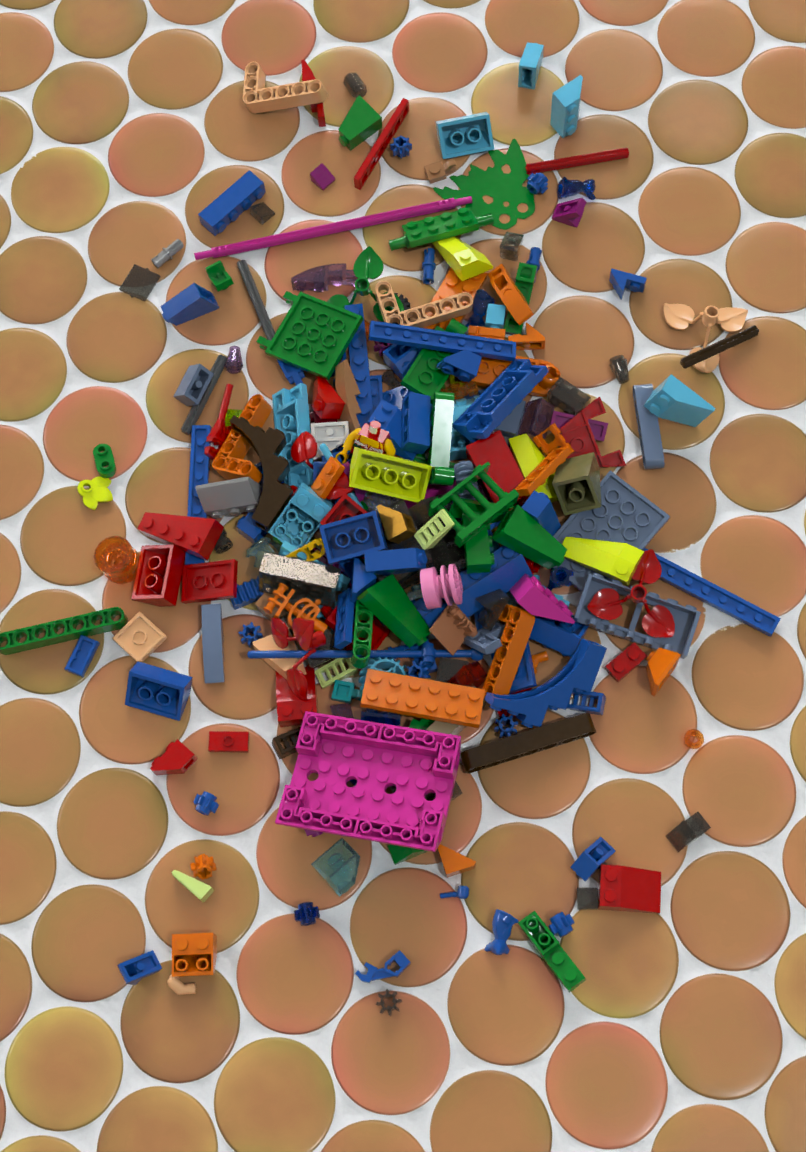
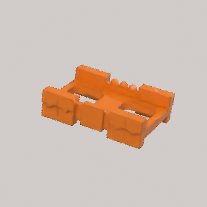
(559, 440)

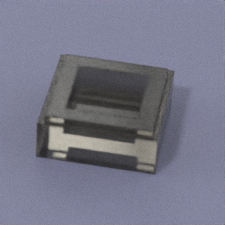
(587, 898)

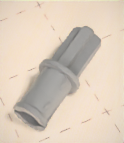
(167, 253)

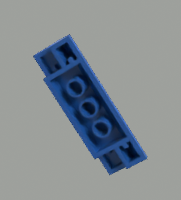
(499, 399)
(504, 574)

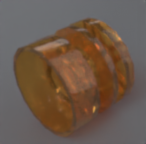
(112, 552)

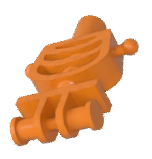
(299, 613)

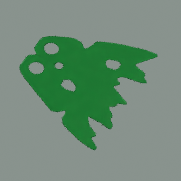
(496, 184)

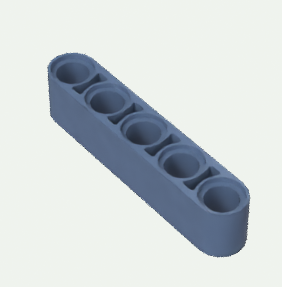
(648, 429)

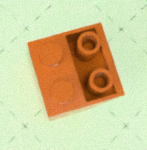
(194, 954)

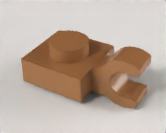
(437, 172)

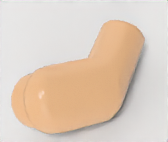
(179, 988)

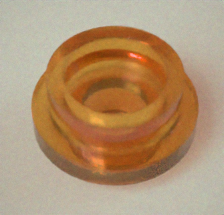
(693, 733)

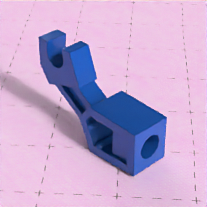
(377, 974)

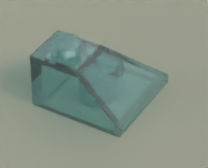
(338, 866)

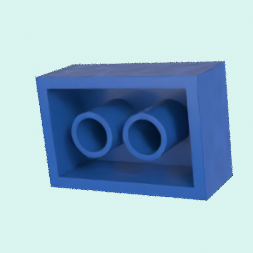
(353, 537)

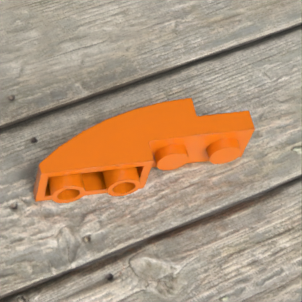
(510, 294)

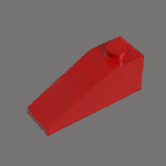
(326, 400)

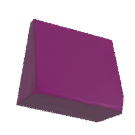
(322, 177)

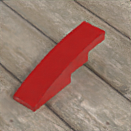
(318, 108)

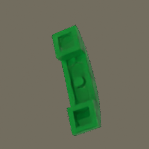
(524, 282)

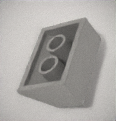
(229, 496)

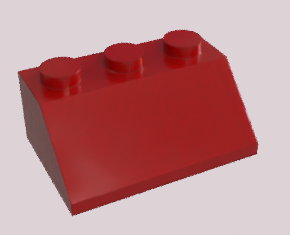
(158, 575)

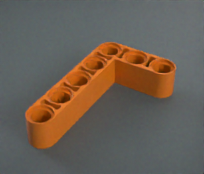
(229, 459)
(508, 656)

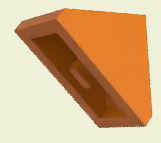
(454, 862)

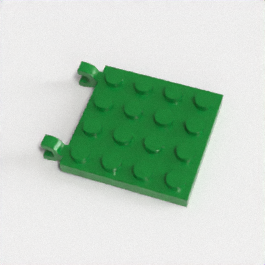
(312, 335)

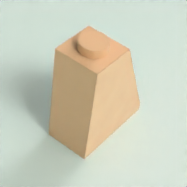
(281, 665)

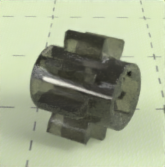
(389, 1009)

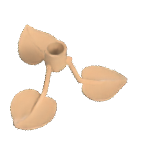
(729, 318)

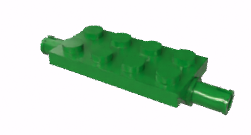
(439, 228)

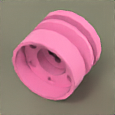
(436, 587)

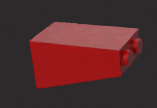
(502, 467)

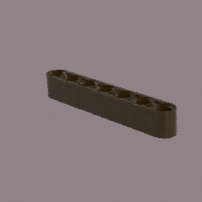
(527, 743)

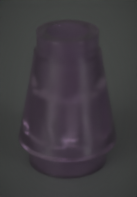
(234, 360)

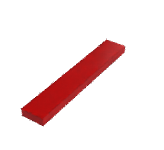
(381, 144)

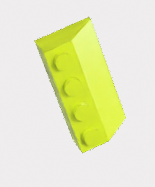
(389, 475)

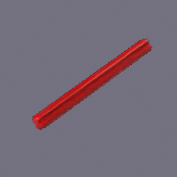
(578, 160)

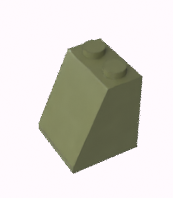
(578, 484)

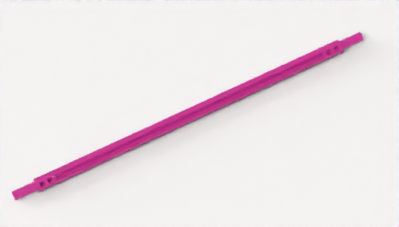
(331, 228)

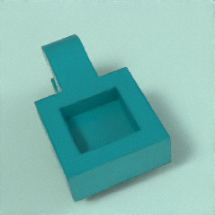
(345, 691)

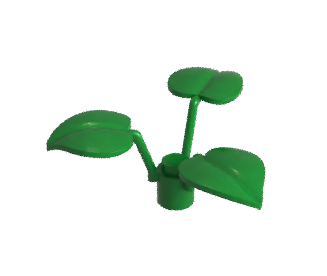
(366, 266)

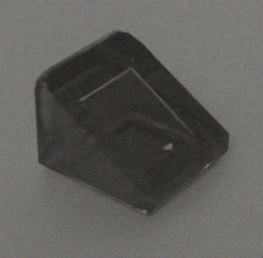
(261, 212)

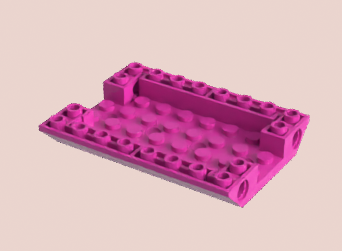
(377, 758)

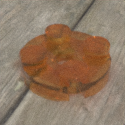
(461, 391)

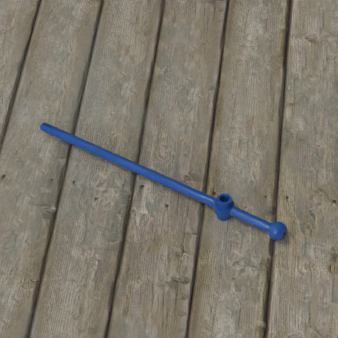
(427, 654)

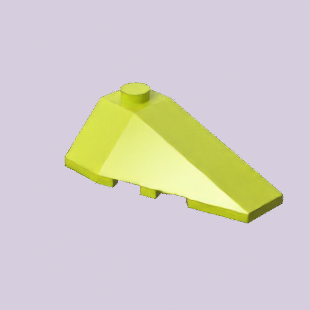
(462, 257)
(528, 458)
(607, 558)

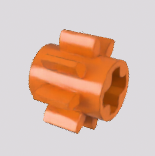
(203, 866)

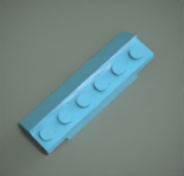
(292, 418)

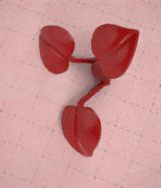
(305, 449)
(607, 602)
(308, 640)

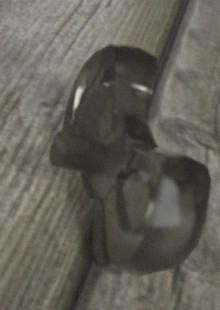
(388, 378)

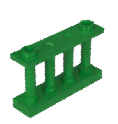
(477, 522)

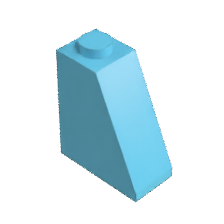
(530, 65)

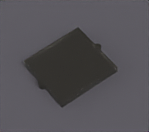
(139, 282)

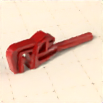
(220, 430)

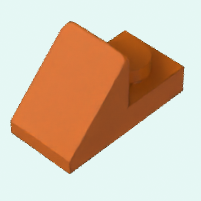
(530, 341)

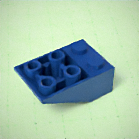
(400, 358)

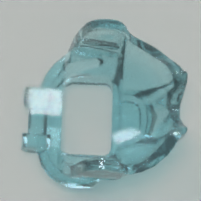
(260, 547)

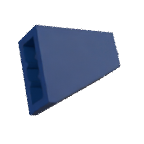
(189, 304)
(395, 561)

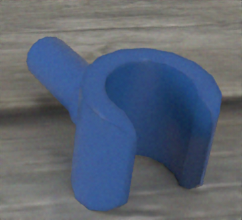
(462, 893)

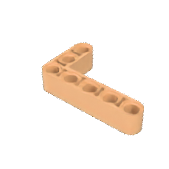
(263, 99)
(420, 312)

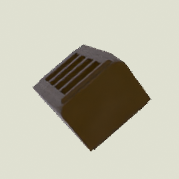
(276, 743)

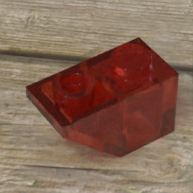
(469, 675)

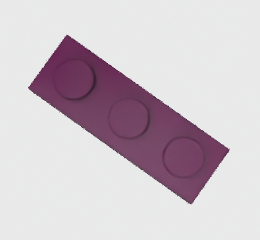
(598, 428)

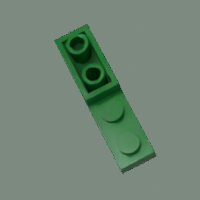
(551, 951)

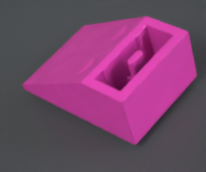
(540, 601)

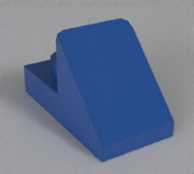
(622, 280)
(139, 967)

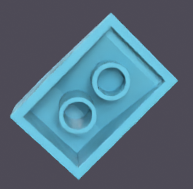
(678, 403)

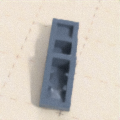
(213, 643)

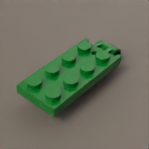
(423, 375)

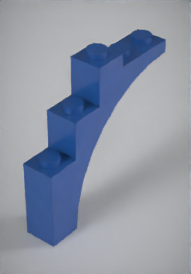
(576, 676)

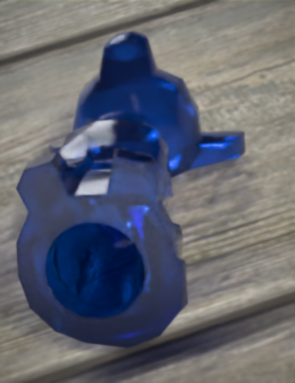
(572, 187)
(479, 308)
(559, 577)

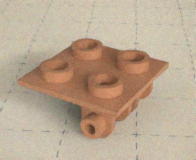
(452, 628)

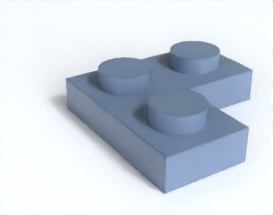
(486, 640)

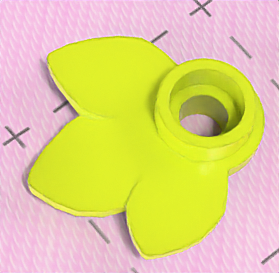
(97, 493)

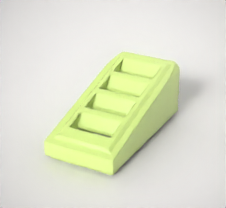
(424, 535)
(332, 665)
(198, 888)

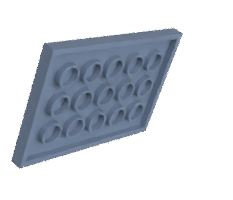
(622, 518)

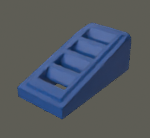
(591, 709)

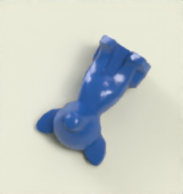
(502, 927)

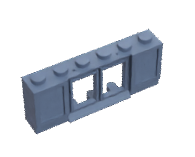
(684, 617)

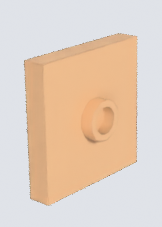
(139, 637)

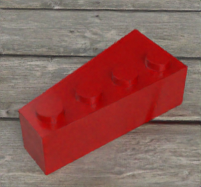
(188, 533)

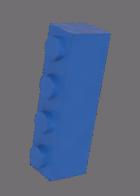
(232, 203)

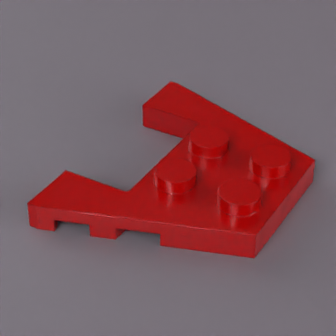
(581, 439)

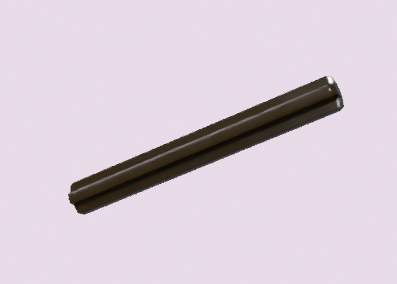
(719, 346)

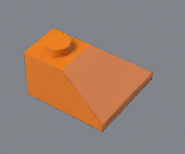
(660, 667)

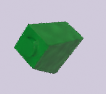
(359, 124)

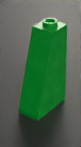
(529, 538)
(396, 611)

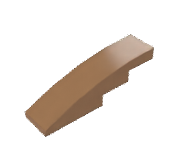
(348, 391)

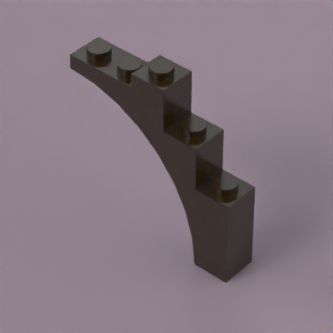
(275, 469)

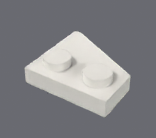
(329, 433)

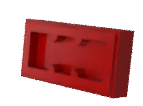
(228, 741)

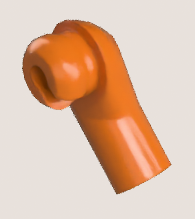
(539, 658)

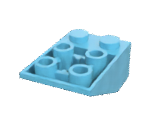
(301, 517)

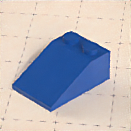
(391, 421)

